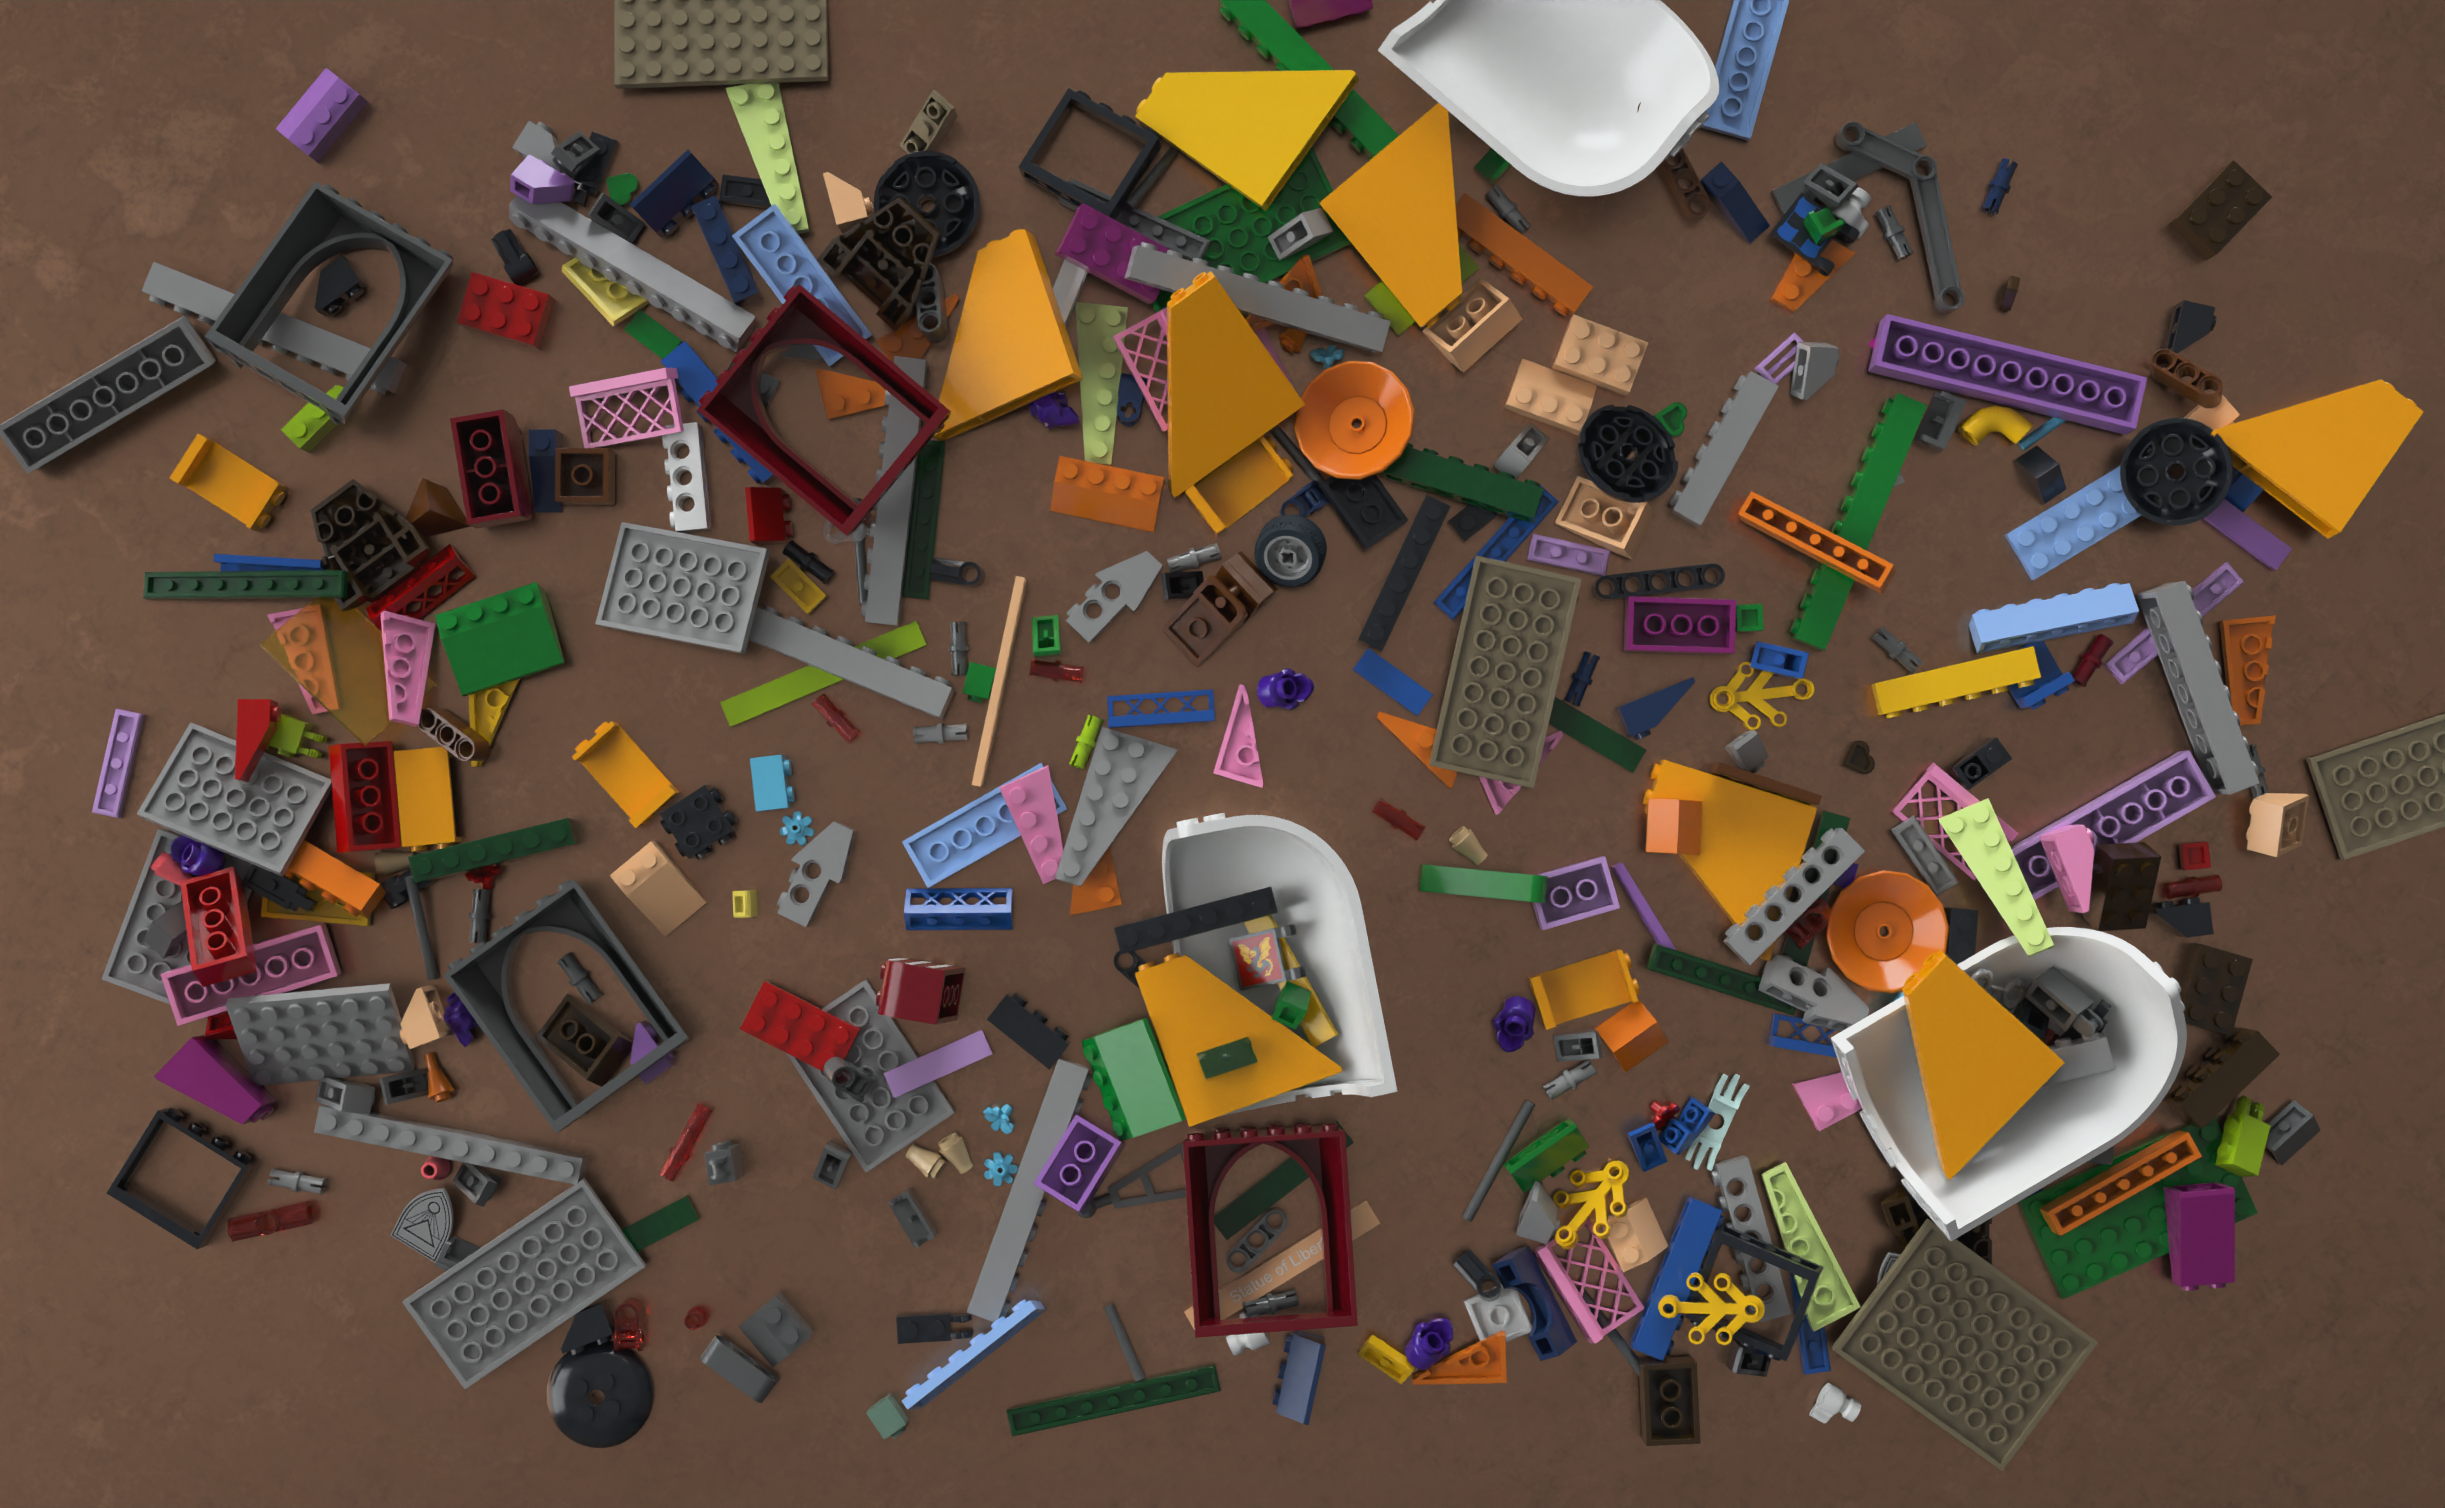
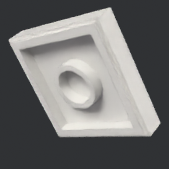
(1499, 1315)

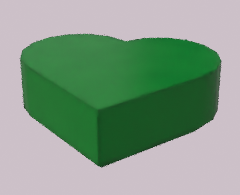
(622, 188)
(1672, 418)

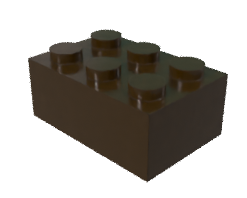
(2220, 210)
(2122, 886)
(2213, 988)
(1669, 1401)

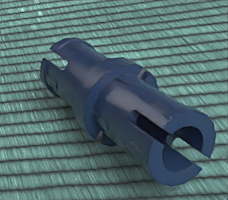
(1999, 186)
(1582, 678)

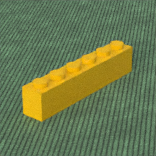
(1955, 681)

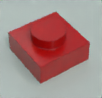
(2194, 855)

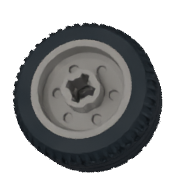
(1290, 550)

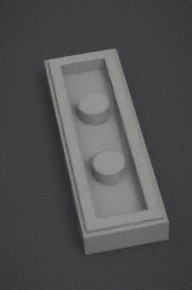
(1925, 855)

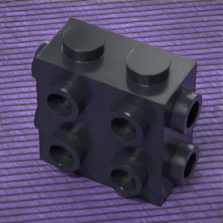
(699, 822)

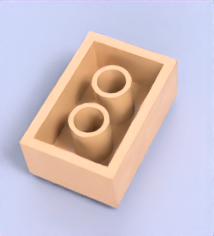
(1600, 355)

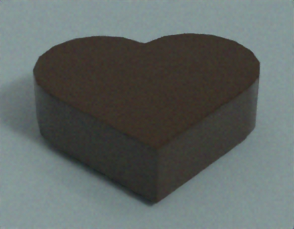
(2010, 292)
(1858, 758)

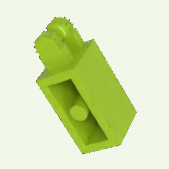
(310, 424)
(293, 737)
(2243, 1139)

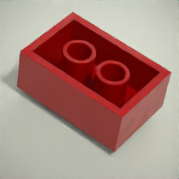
(506, 310)

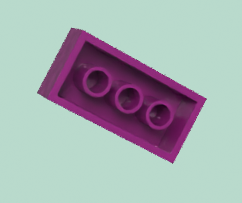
(1104, 250)
(1679, 625)

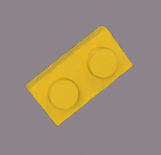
(798, 586)
(1386, 1359)

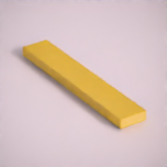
(1316, 1021)

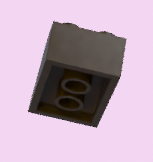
(585, 1041)

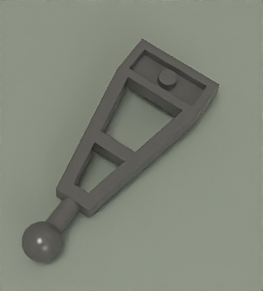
(1142, 1172)

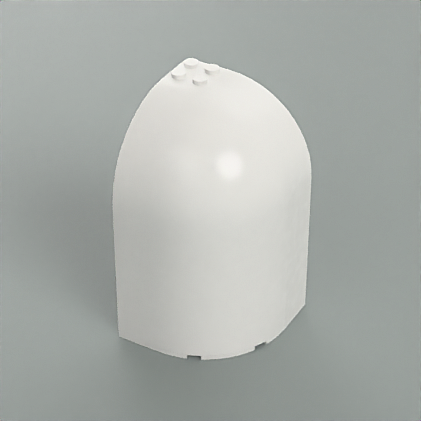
(1563, 83)
(1331, 938)
(2061, 1121)

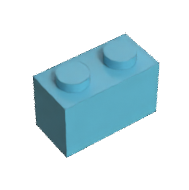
(771, 783)

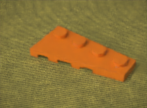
(2245, 664)

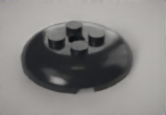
(939, 179)
(1639, 437)
(2172, 443)
(626, 1392)

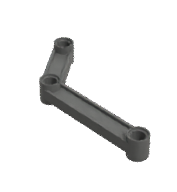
(1927, 201)

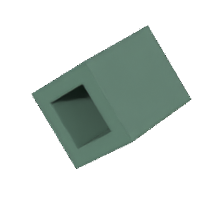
(888, 1417)

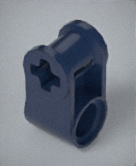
(1129, 396)
(1305, 502)

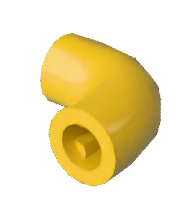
(1994, 419)

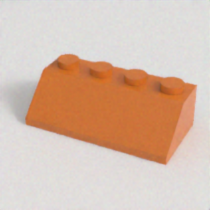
(1107, 494)

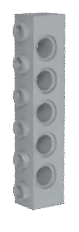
(1846, 852)
(1739, 1169)

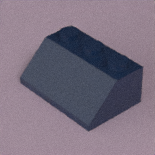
(674, 193)
(1299, 1376)

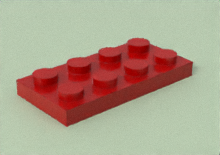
(798, 1027)

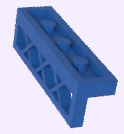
(259, 563)
(1161, 718)
(959, 914)
(1797, 1044)

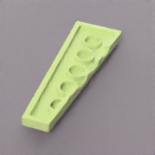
(766, 132)
(1101, 373)
(1989, 856)
(1804, 1238)

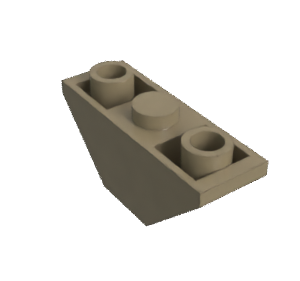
(930, 124)

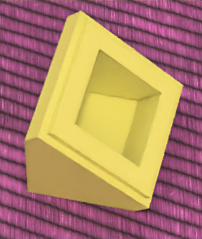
(745, 904)

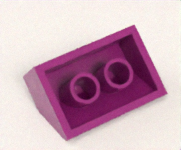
(1308, 12)

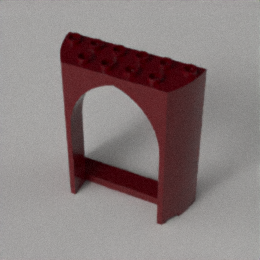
(739, 411)
(1324, 1158)

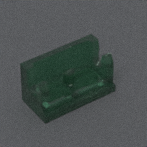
(1226, 1058)

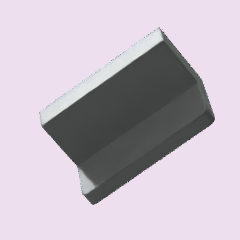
(2290, 1131)

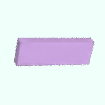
(1568, 555)

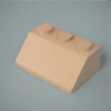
(1473, 325)
(1550, 397)

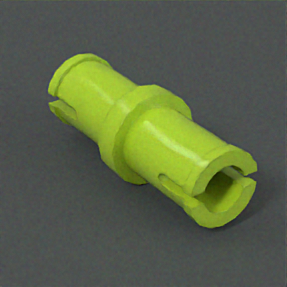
(1086, 742)

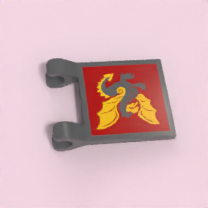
(1260, 958)

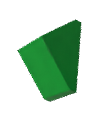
(1046, 637)

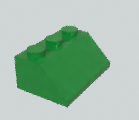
(1547, 1155)

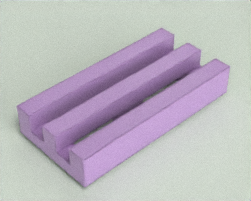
(1767, 374)

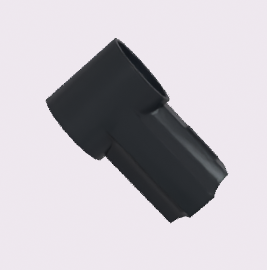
(517, 262)
(954, 572)
(396, 889)
(1477, 1274)

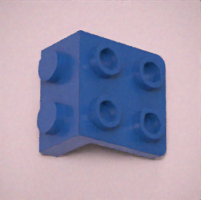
(2051, 680)

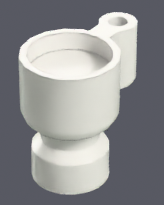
(1851, 210)
(1240, 1342)
(1834, 1401)

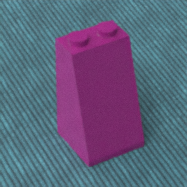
(217, 1080)
(2201, 1234)

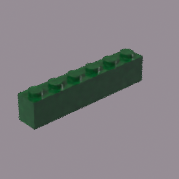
(1467, 483)
(492, 850)

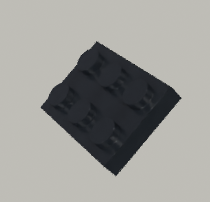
(1364, 508)

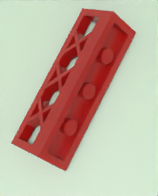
(418, 583)

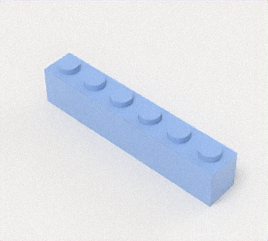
(2053, 617)

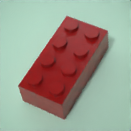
(364, 796)
(218, 926)

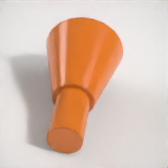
(1292, 340)
(438, 1084)

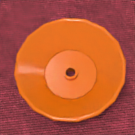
(1348, 395)
(1913, 922)

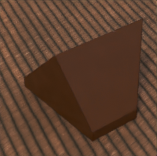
(435, 510)

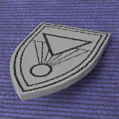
(426, 1223)

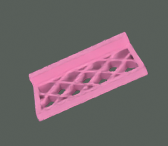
(1161, 317)
(623, 385)
(1959, 795)
(1573, 1298)

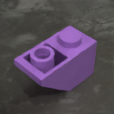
(540, 183)
(644, 1042)

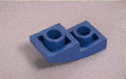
(1683, 1131)

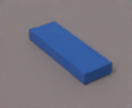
(1392, 682)

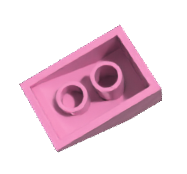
(2071, 860)

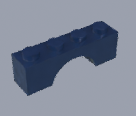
(726, 251)
(1550, 1329)

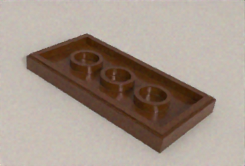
(1763, 783)

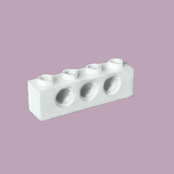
(699, 517)

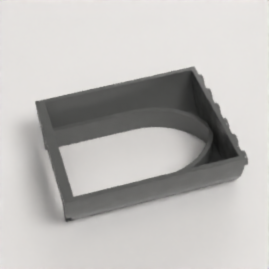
(316, 231)
(487, 992)

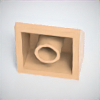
(847, 203)
(2277, 823)
(424, 1019)
(1635, 1236)

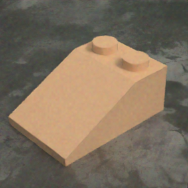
(1604, 519)
(658, 888)

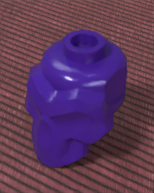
(1054, 410)
(1284, 689)
(196, 857)
(459, 1019)
(1514, 1023)
(1429, 1343)

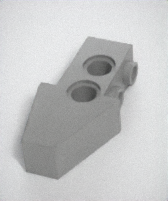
(1133, 578)
(832, 853)
(1833, 1007)

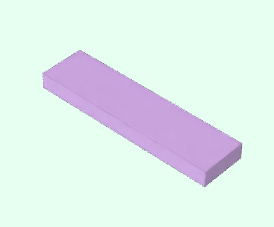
(118, 763)
(937, 1063)

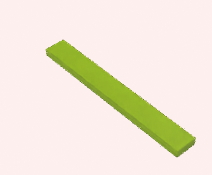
(811, 679)

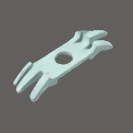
(1726, 1108)

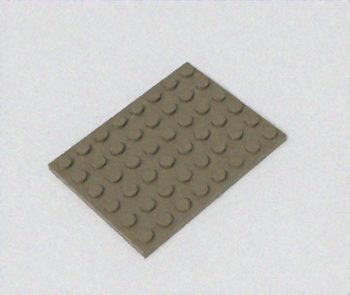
(1964, 1345)

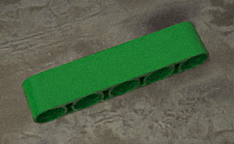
(1483, 883)

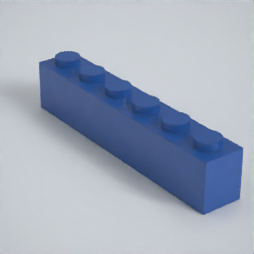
(696, 381)
(1683, 1256)

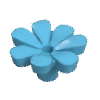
(1327, 356)
(802, 831)
(1000, 1118)
(1000, 1162)

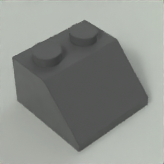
(776, 1329)

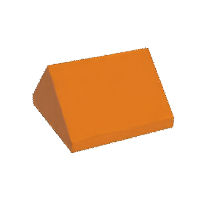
(1673, 826)
(1631, 1035)

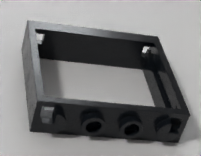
(1068, 191)
(155, 1212)
(1773, 1256)

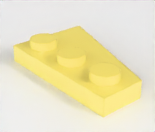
(606, 296)

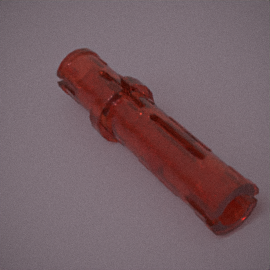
(680, 1151)

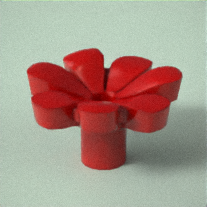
(484, 875)
(1663, 1114)

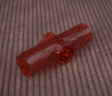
(256, 1225)

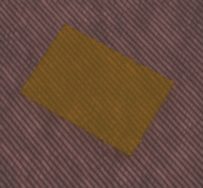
(339, 663)

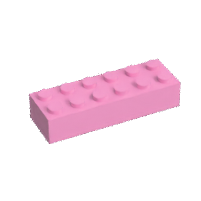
(281, 966)

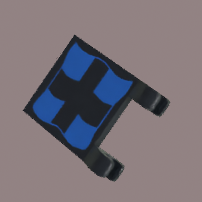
(1795, 236)

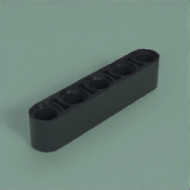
(1670, 577)

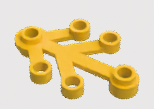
(1755, 696)
(1593, 1201)
(1715, 1307)

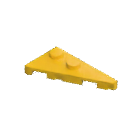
(488, 709)

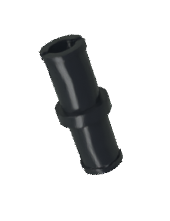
(808, 562)

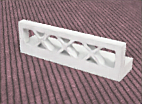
(1068, 288)

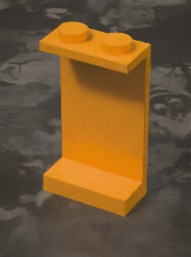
(229, 482)
(1240, 484)
(626, 773)
(425, 798)
(1583, 988)

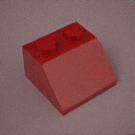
(768, 515)

